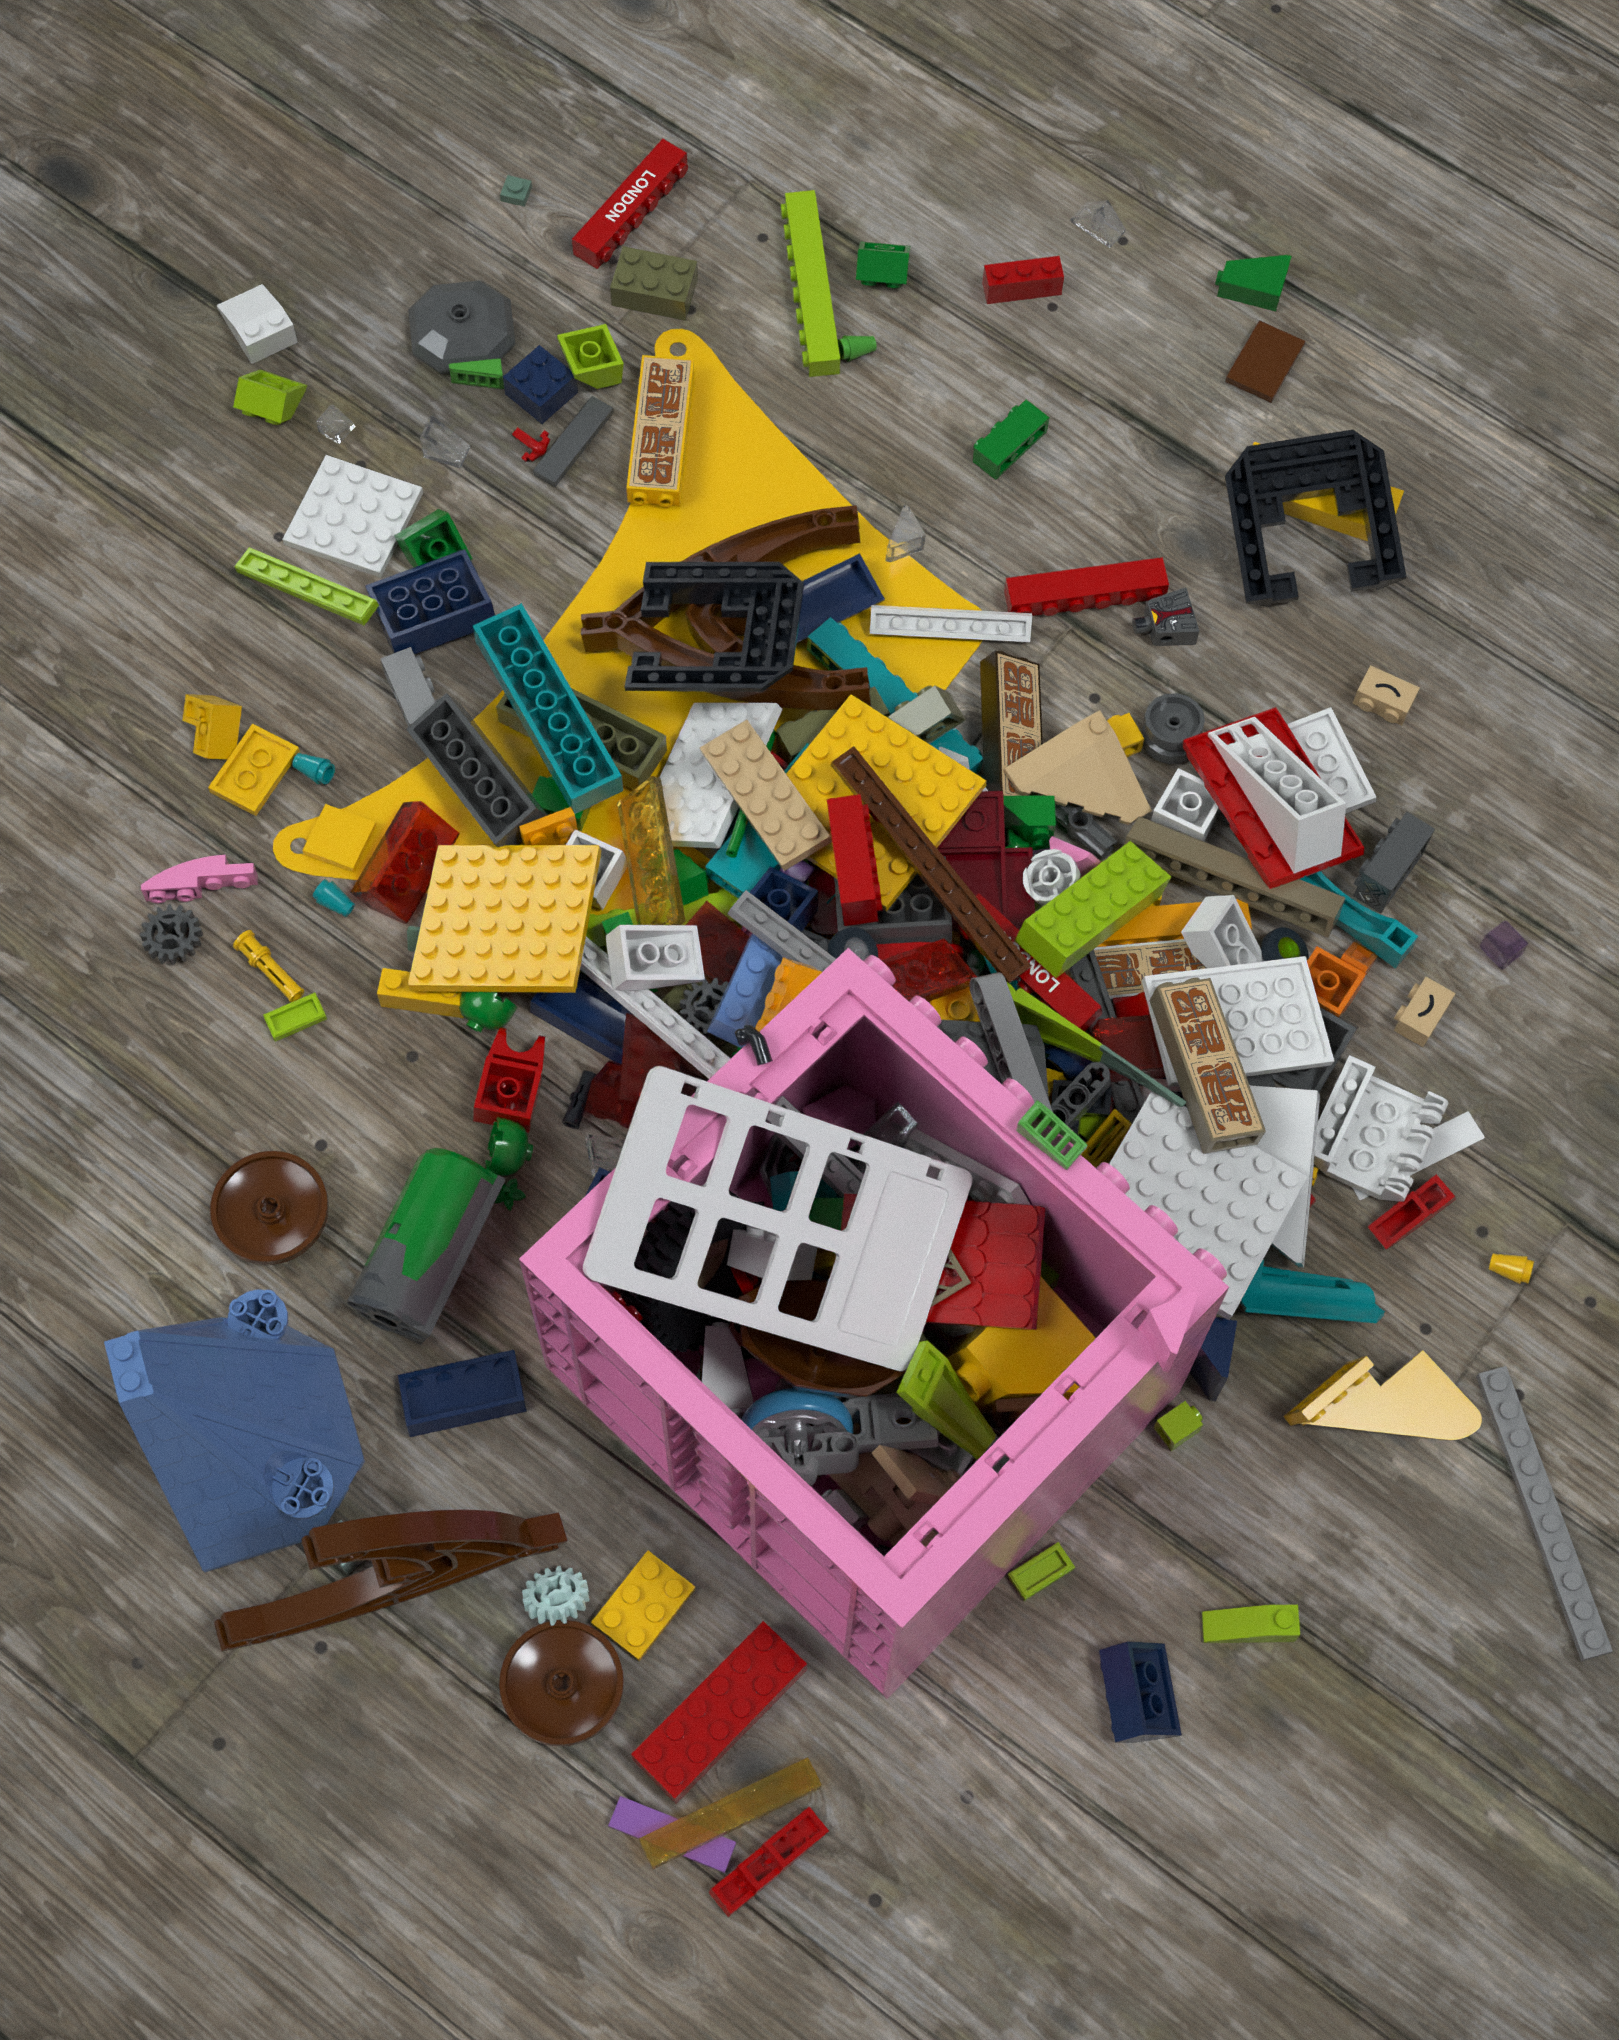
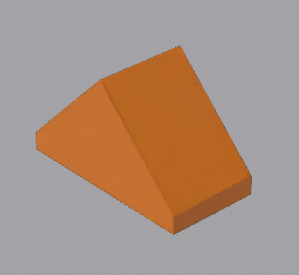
(1359, 957)

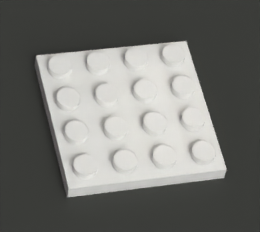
(352, 516)
(1333, 758)

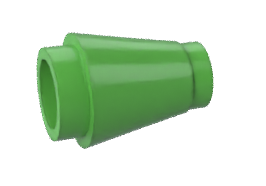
(856, 346)

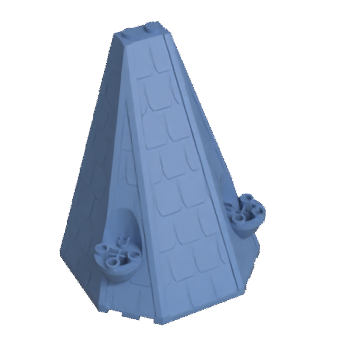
(239, 1426)

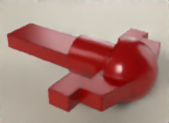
(538, 448)

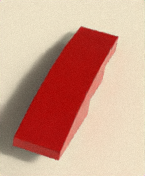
(768, 1861)

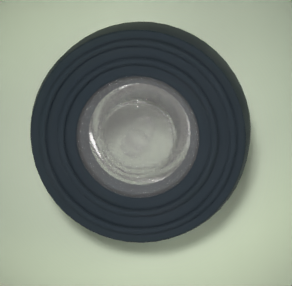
(856, 940)

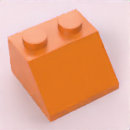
(1334, 981)

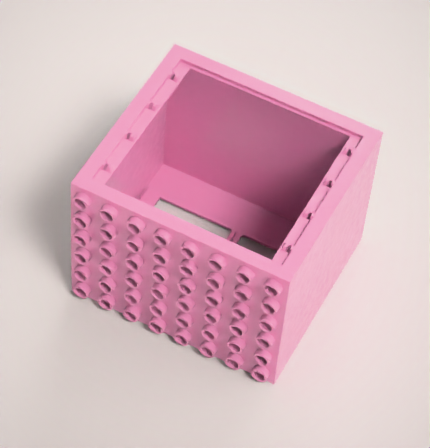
(1110, 1267)

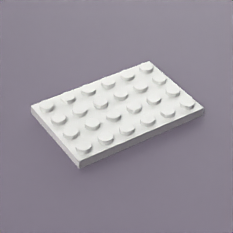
(694, 796)
(1268, 1013)

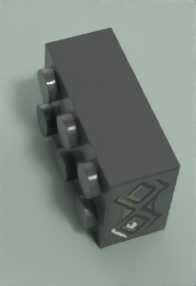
(1392, 861)

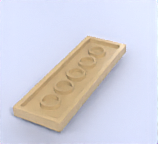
(765, 795)

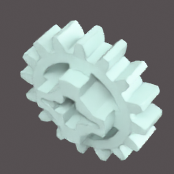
(555, 1595)

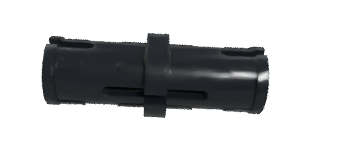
(578, 1101)

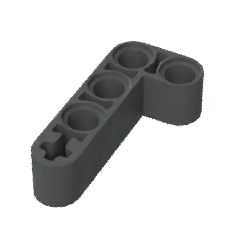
(1075, 1112)

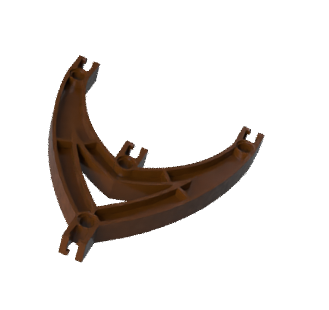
(768, 542)
(409, 1559)

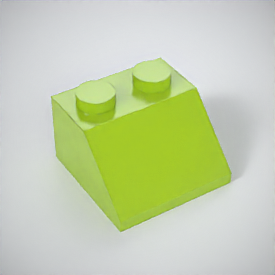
(592, 356)
(268, 396)

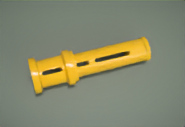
(260, 957)

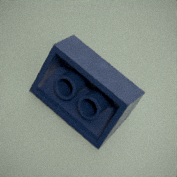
(1214, 1357)
(1139, 1692)

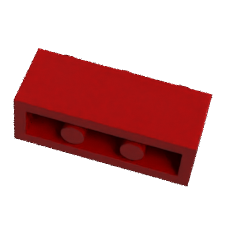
(1023, 279)

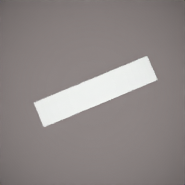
(1448, 1139)

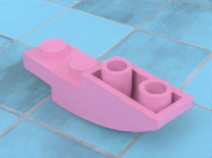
(187, 879)

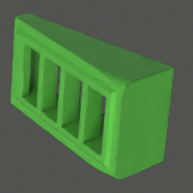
(478, 373)
(1058, 1127)

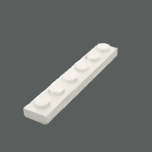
(950, 623)

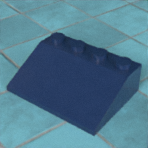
(431, 603)

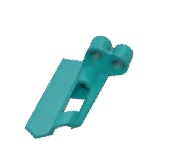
(1288, 1294)

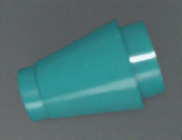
(315, 768)
(332, 897)

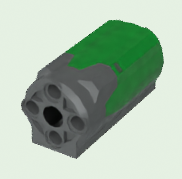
(425, 1243)

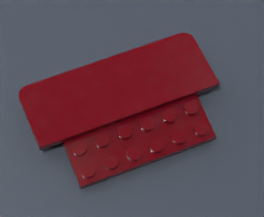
(976, 854)

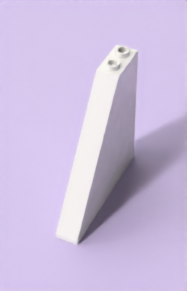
(1290, 1137)

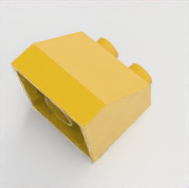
(1019, 1361)

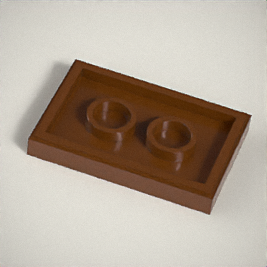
(1265, 361)

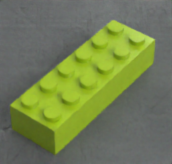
(1092, 909)

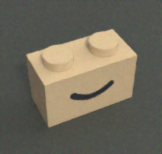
(1386, 695)
(1424, 1011)

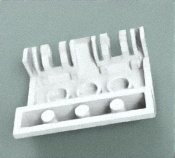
(1374, 1132)

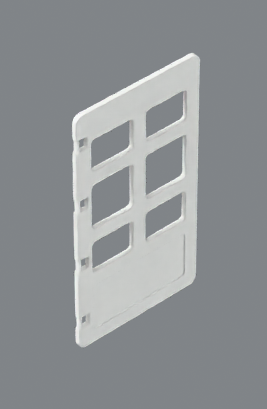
(884, 1256)

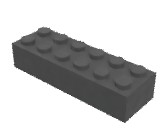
(475, 771)

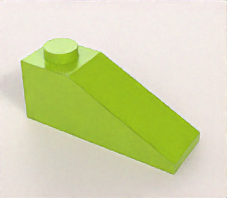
(1252, 1624)

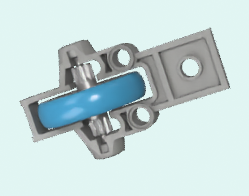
(829, 1444)

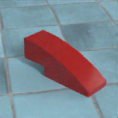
(1412, 1213)

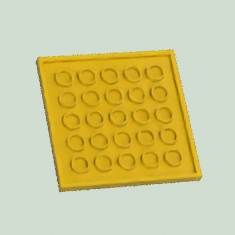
(921, 778)
(505, 918)

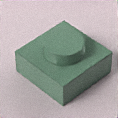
(516, 190)

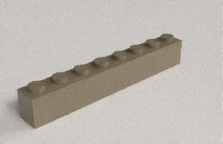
(1235, 875)

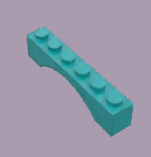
(1377, 932)

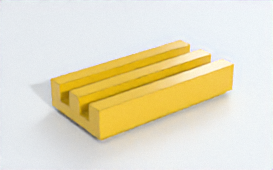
(1110, 1143)

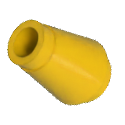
(1512, 1267)

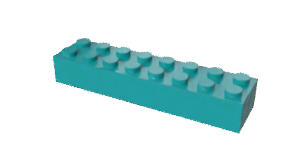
(548, 708)

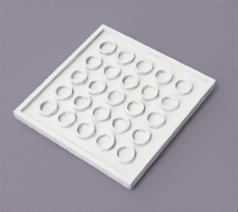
(1218, 1200)

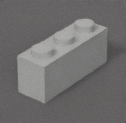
(408, 683)

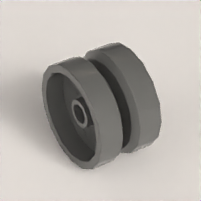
(1169, 722)

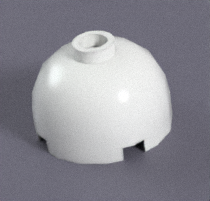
(1051, 874)

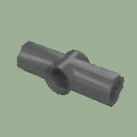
(1090, 835)

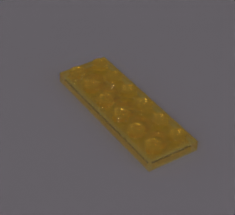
(650, 855)

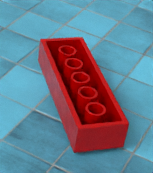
(719, 1712)

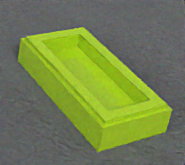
(295, 1017)
(1041, 1571)

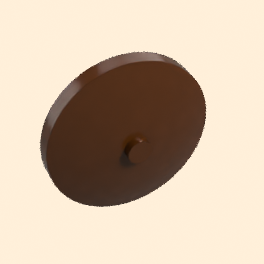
(269, 1207)
(561, 1683)

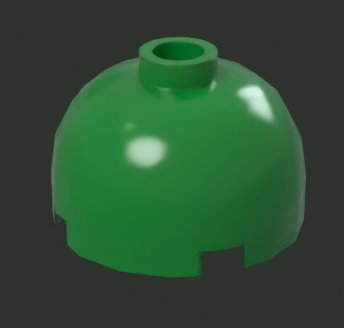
(486, 1010)
(507, 1147)

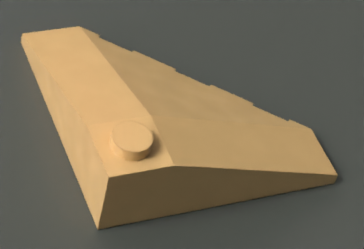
(1085, 769)

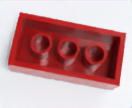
(854, 859)

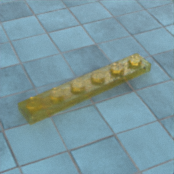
(730, 1813)

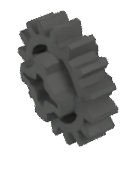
(173, 923)
(699, 1011)

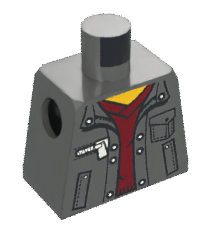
(1169, 620)

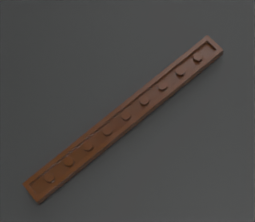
(931, 865)

